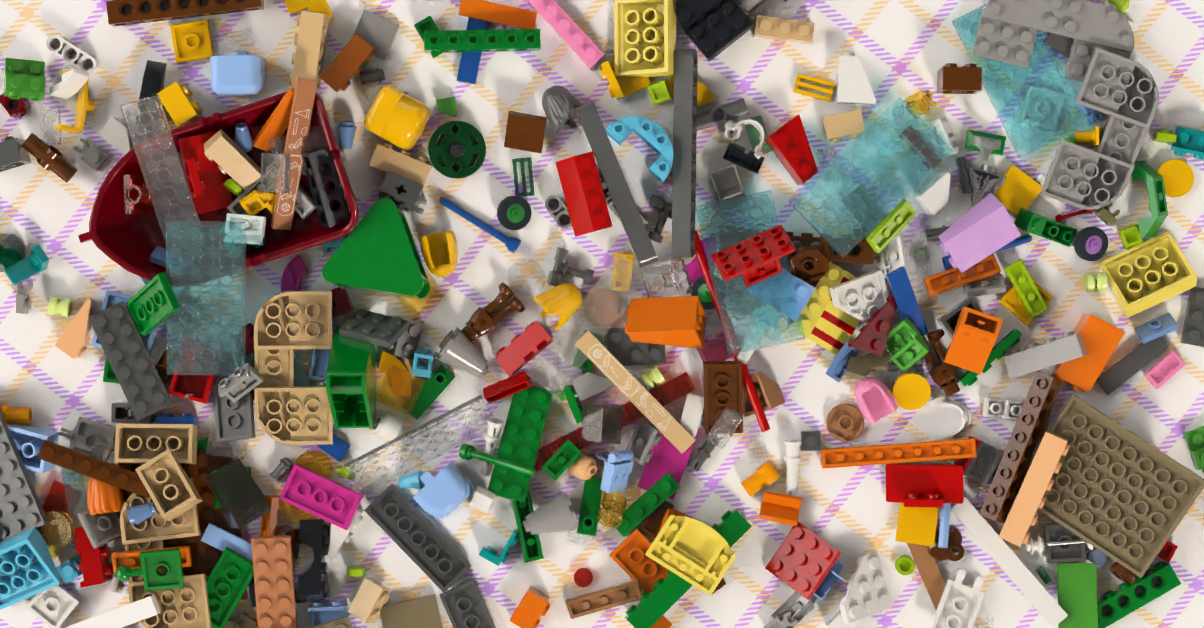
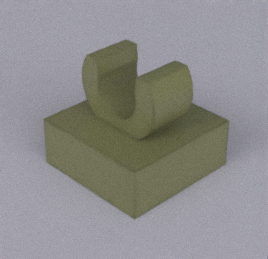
(1106, 216)

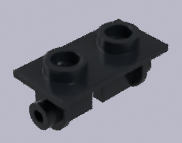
(736, 155)

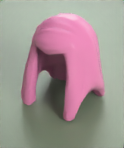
(874, 399)

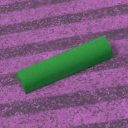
(529, 543)

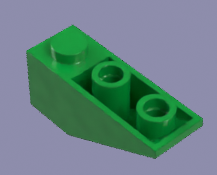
(1045, 227)

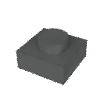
(810, 440)

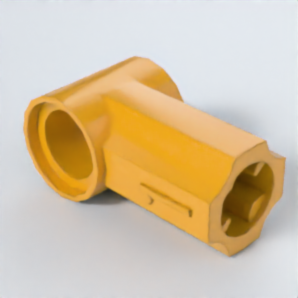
(16, 415)
(764, 475)

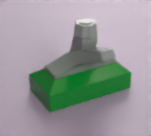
(985, 144)

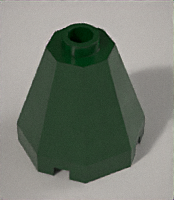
(10, 250)

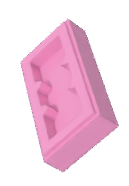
(1164, 369)

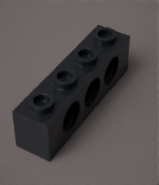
(312, 161)

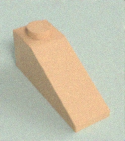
(77, 334)

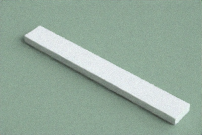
(1009, 562)

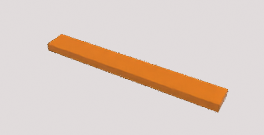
(898, 453)

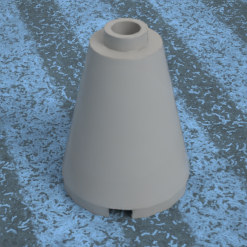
(461, 353)
(552, 517)

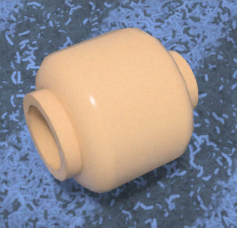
(583, 467)

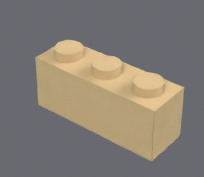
(783, 29)
(232, 159)
(400, 163)

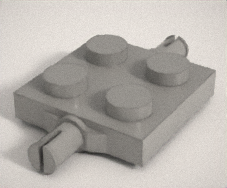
(91, 438)

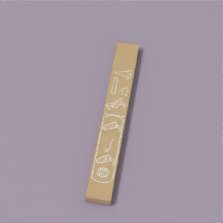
(635, 391)

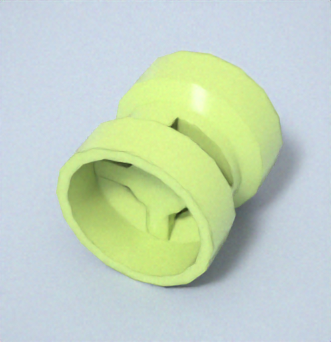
(1095, 282)
(60, 306)
(653, 378)

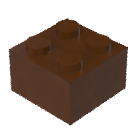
(959, 79)

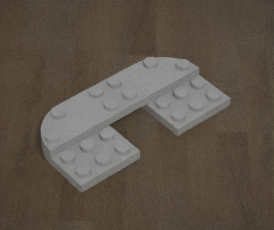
(1010, 28)
(1131, 99)

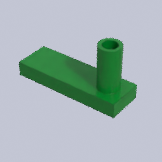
(432, 389)
(590, 507)

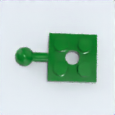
(152, 578)

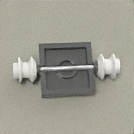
(1059, 545)

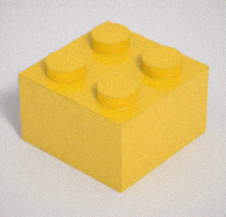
(180, 104)

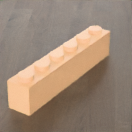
(1033, 488)

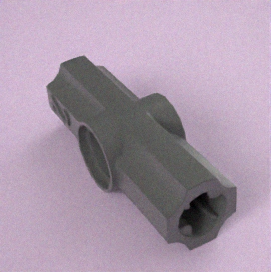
(731, 111)

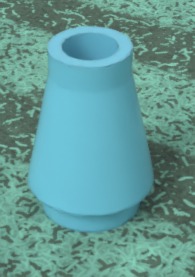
(411, 480)

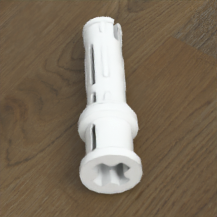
(492, 436)
(792, 459)

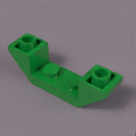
(1157, 198)

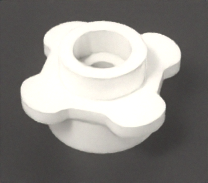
(731, 136)

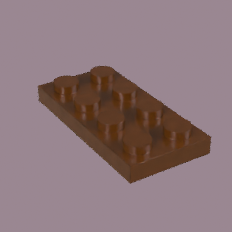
(722, 390)

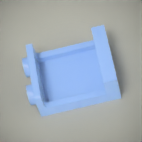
(322, 613)

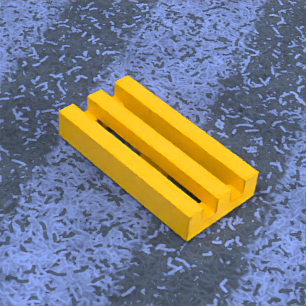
(816, 80)

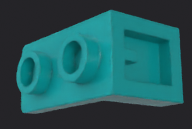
(28, 266)
(491, 554)

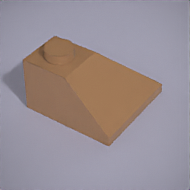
(768, 392)

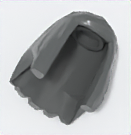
(557, 104)

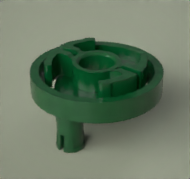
(457, 133)

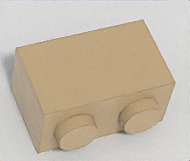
(843, 125)
(369, 600)

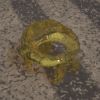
(920, 102)

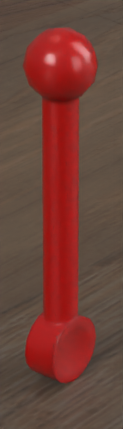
(1059, 218)

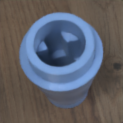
(346, 134)
(243, 137)
(140, 513)

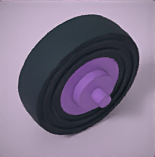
(1091, 243)

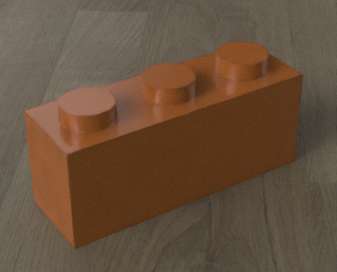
(348, 63)

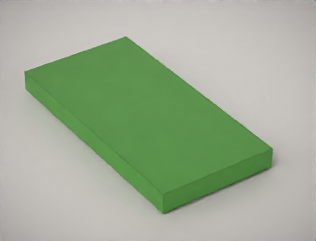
(1078, 594)

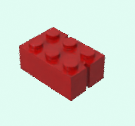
(199, 385)

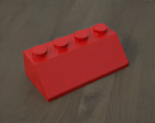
(583, 194)

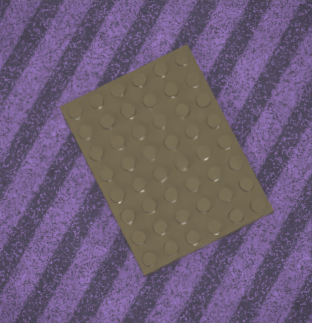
(1116, 488)

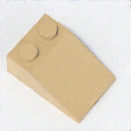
(168, 485)

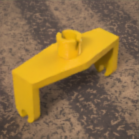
(82, 105)

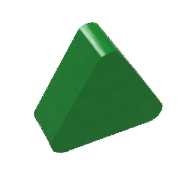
(380, 256)
(352, 382)

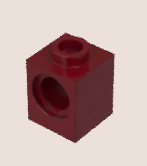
(20, 111)

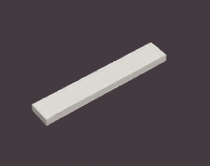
(123, 615)

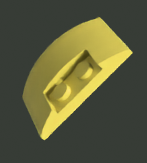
(692, 552)

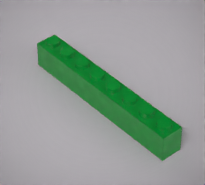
(673, 587)

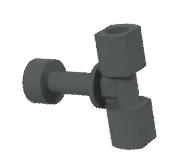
(665, 212)
(561, 268)

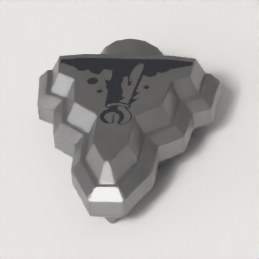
(984, 181)

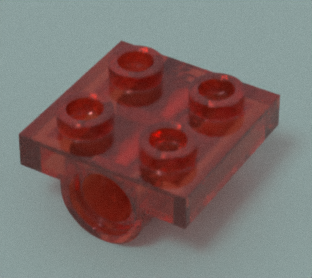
(136, 195)

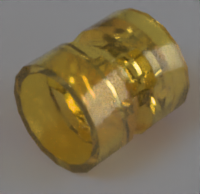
(612, 510)

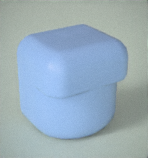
(238, 74)
(444, 491)

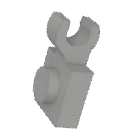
(23, 302)

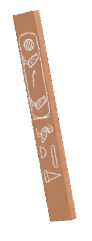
(294, 145)

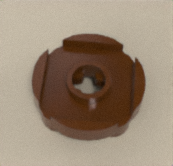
(809, 253)

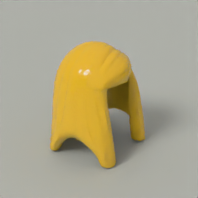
(440, 252)
(560, 301)

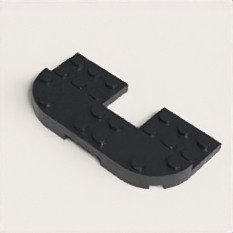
(712, 24)

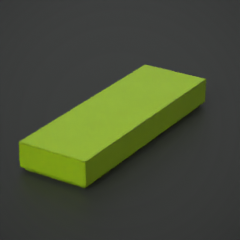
(890, 226)
(1025, 288)

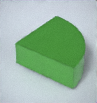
(447, 106)

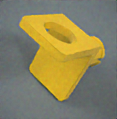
(1089, 136)

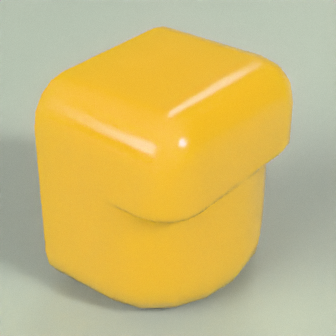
(397, 117)

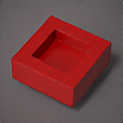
(1167, 551)

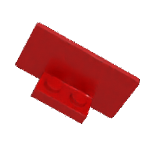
(203, 175)
(754, 257)
(924, 484)

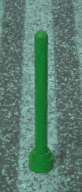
(469, 452)

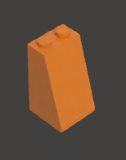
(667, 321)
(1100, 342)

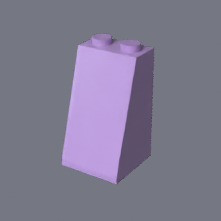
(978, 233)

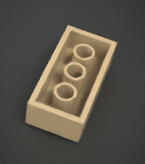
(310, 47)
(145, 441)

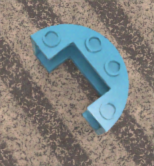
(652, 135)

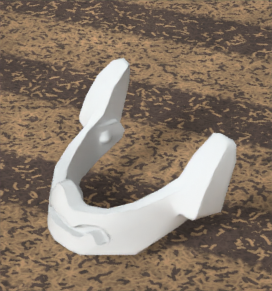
(732, 125)
(965, 415)

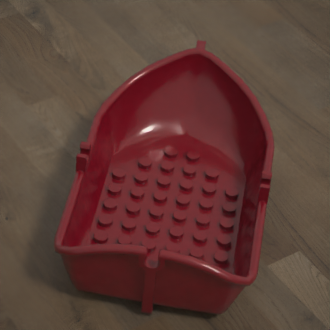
(133, 237)

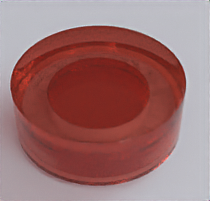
(583, 577)

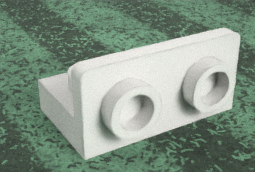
(892, 256)

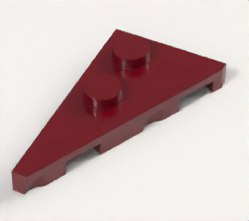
(876, 331)

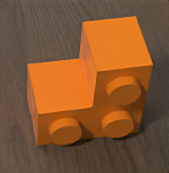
(530, 609)

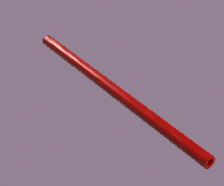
(746, 377)

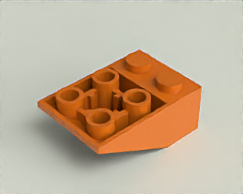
(973, 340)

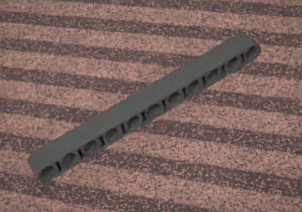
(684, 153)

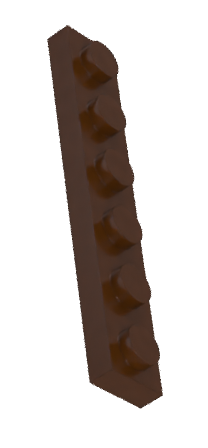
(92, 467)

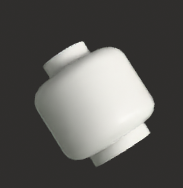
(389, 427)

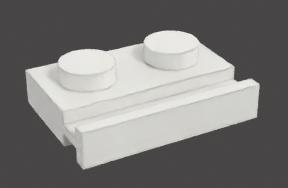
(254, 227)

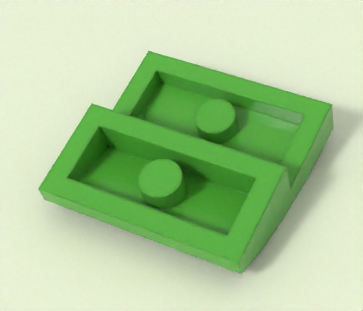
(906, 344)

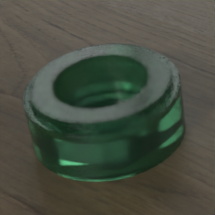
(1043, 575)

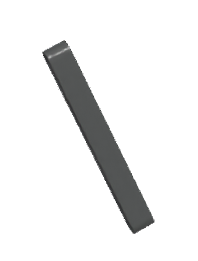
(616, 184)

